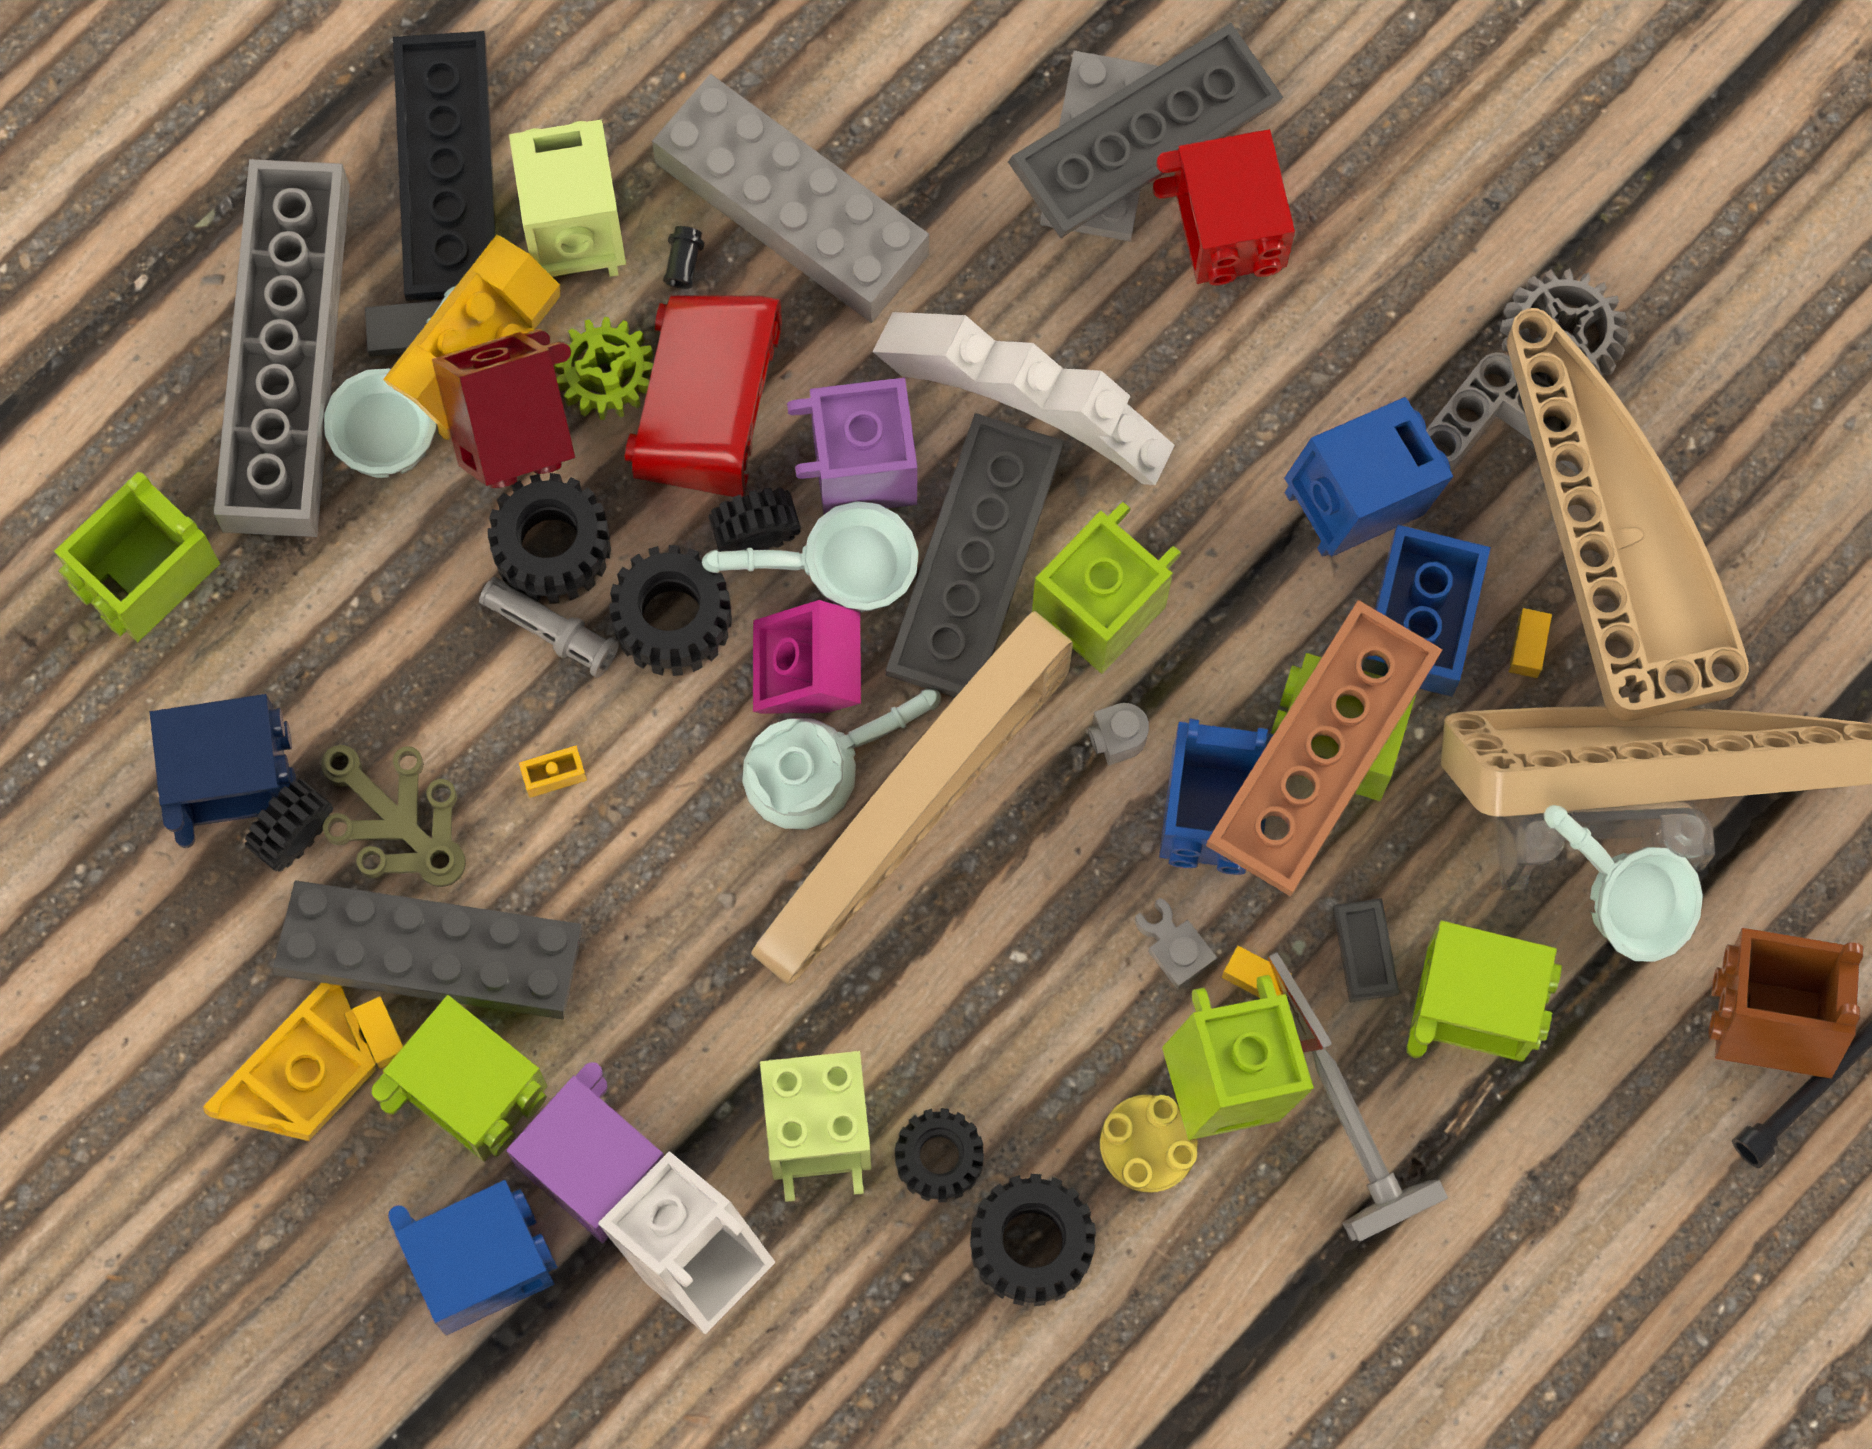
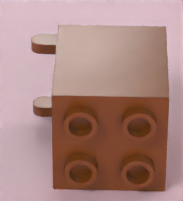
(1798, 1002)

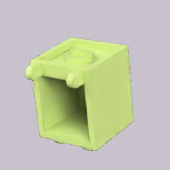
(568, 198)
(816, 1118)

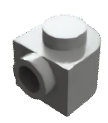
(1119, 732)

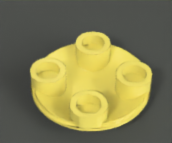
(1147, 1143)

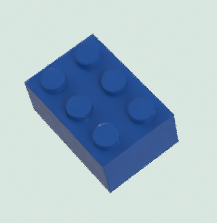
(1434, 591)

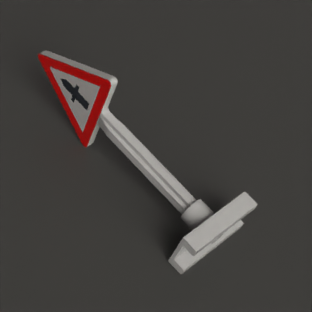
(1391, 1202)

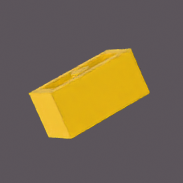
(1530, 643)
(552, 771)
(1245, 968)
(378, 1031)

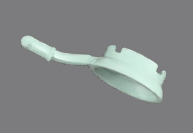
(377, 426)
(854, 556)
(806, 770)
(1642, 899)

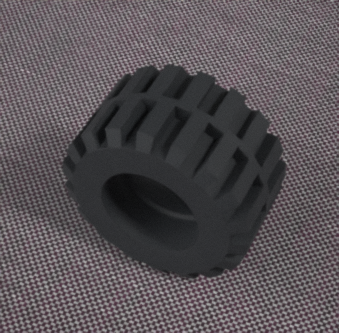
(537, 504)
(677, 647)
(1041, 1198)

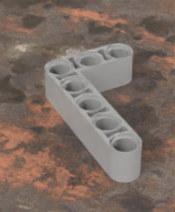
(1488, 404)

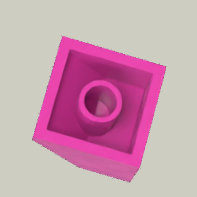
(807, 660)

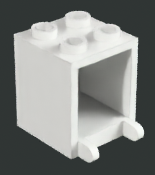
(687, 1242)

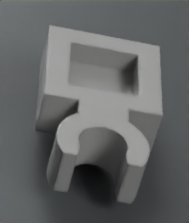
(1179, 950)

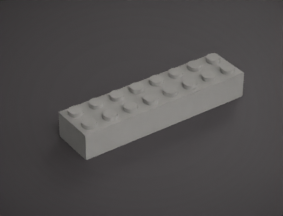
(282, 348)

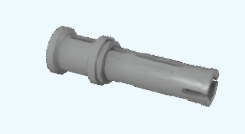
(566, 635)

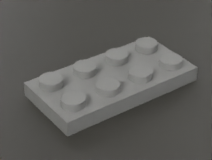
(1089, 83)

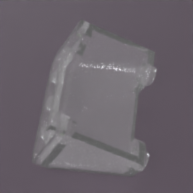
(1530, 842)

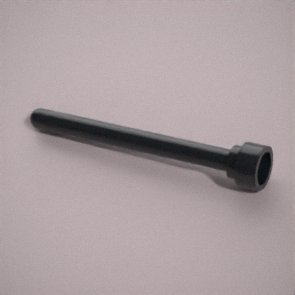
(1758, 1142)

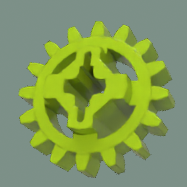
(621, 361)

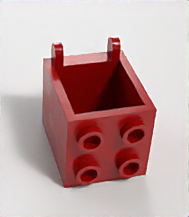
(1230, 205)

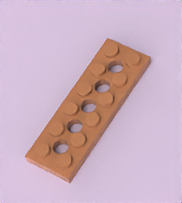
(1333, 779)

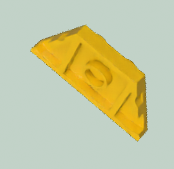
(300, 1070)

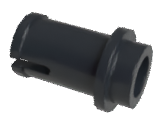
(683, 256)

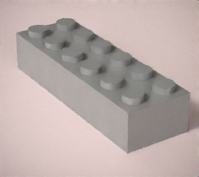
(791, 198)

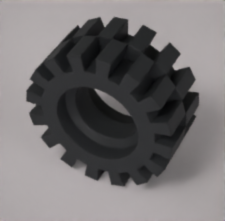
(755, 521)
(288, 825)
(943, 1125)

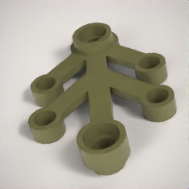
(398, 821)

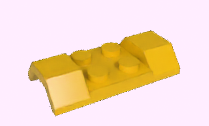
(494, 299)

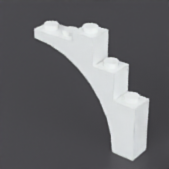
(1026, 378)

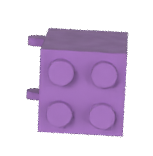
(861, 443)
(583, 1151)

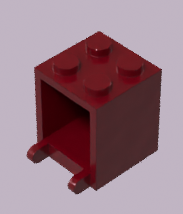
(506, 407)

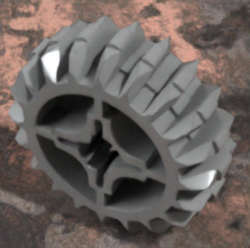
(1591, 309)

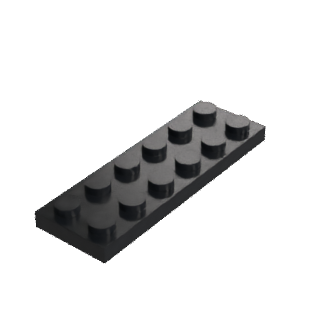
(443, 158)

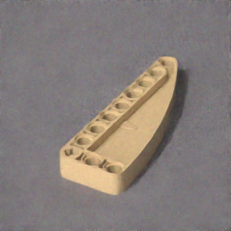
(1652, 554)
(1590, 760)
(918, 793)

